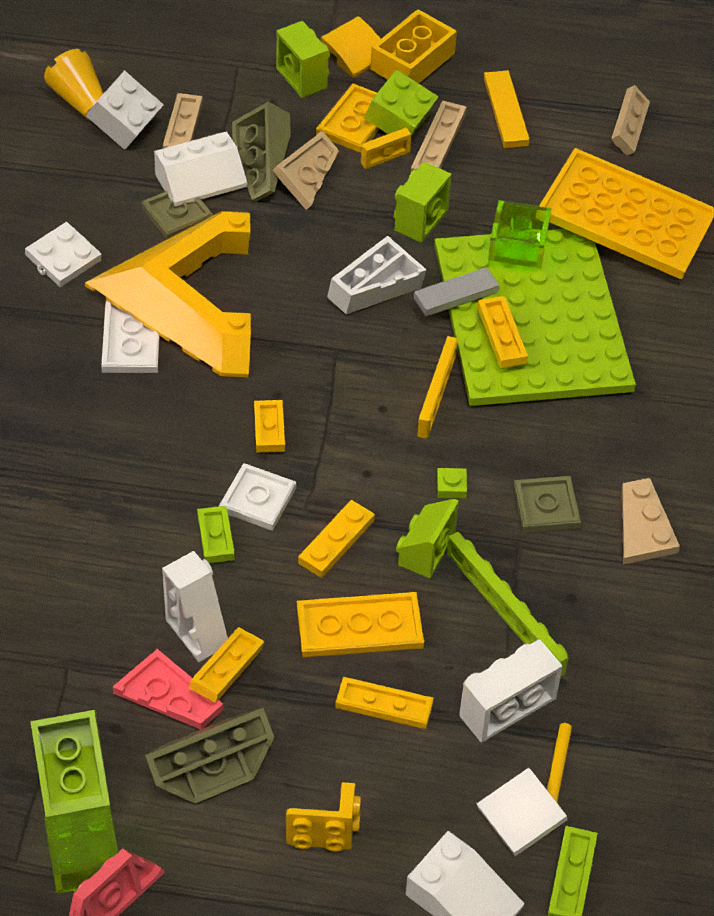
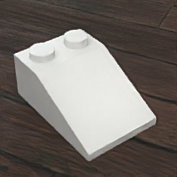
(459, 883)

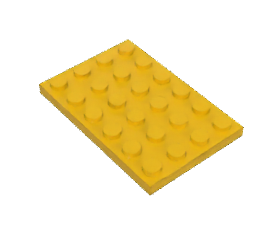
(628, 213)

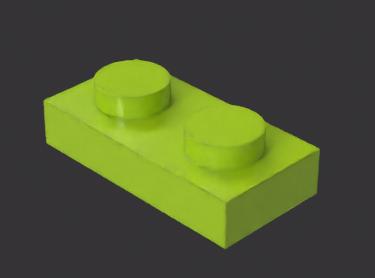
(215, 534)

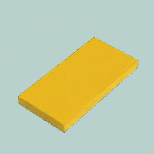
(359, 624)

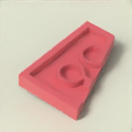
(165, 689)

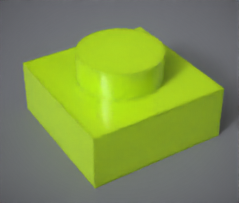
(451, 483)

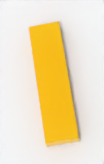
(506, 109)
(437, 387)

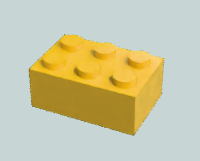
(414, 47)

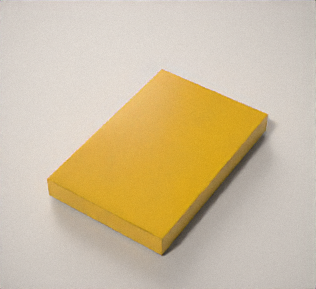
(346, 120)

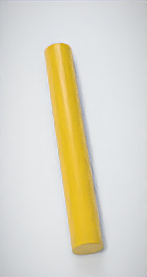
(559, 760)

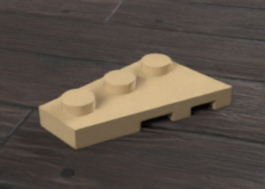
(307, 167)
(645, 524)

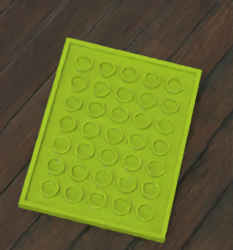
(560, 316)

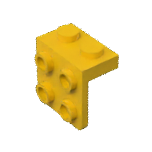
(325, 828)

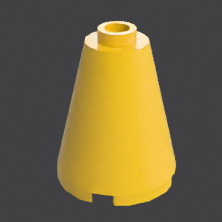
(75, 80)

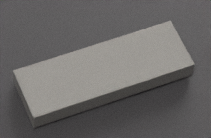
(456, 291)

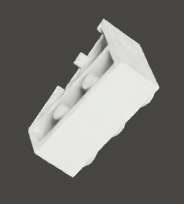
(193, 605)

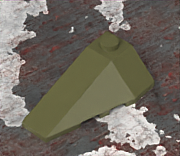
(262, 144)

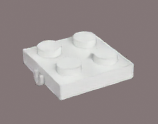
(63, 254)

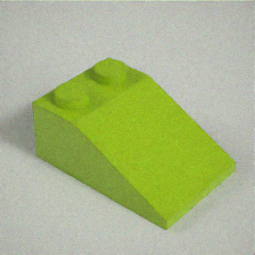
(70, 763)

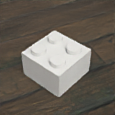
(124, 110)

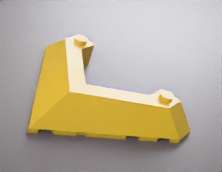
(164, 303)

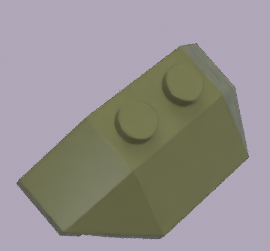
(212, 757)

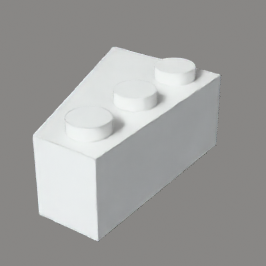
(376, 277)

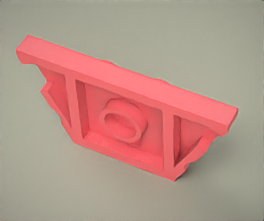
(115, 885)

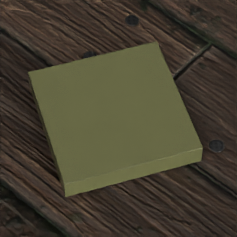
(173, 219)
(546, 504)

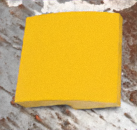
(352, 46)

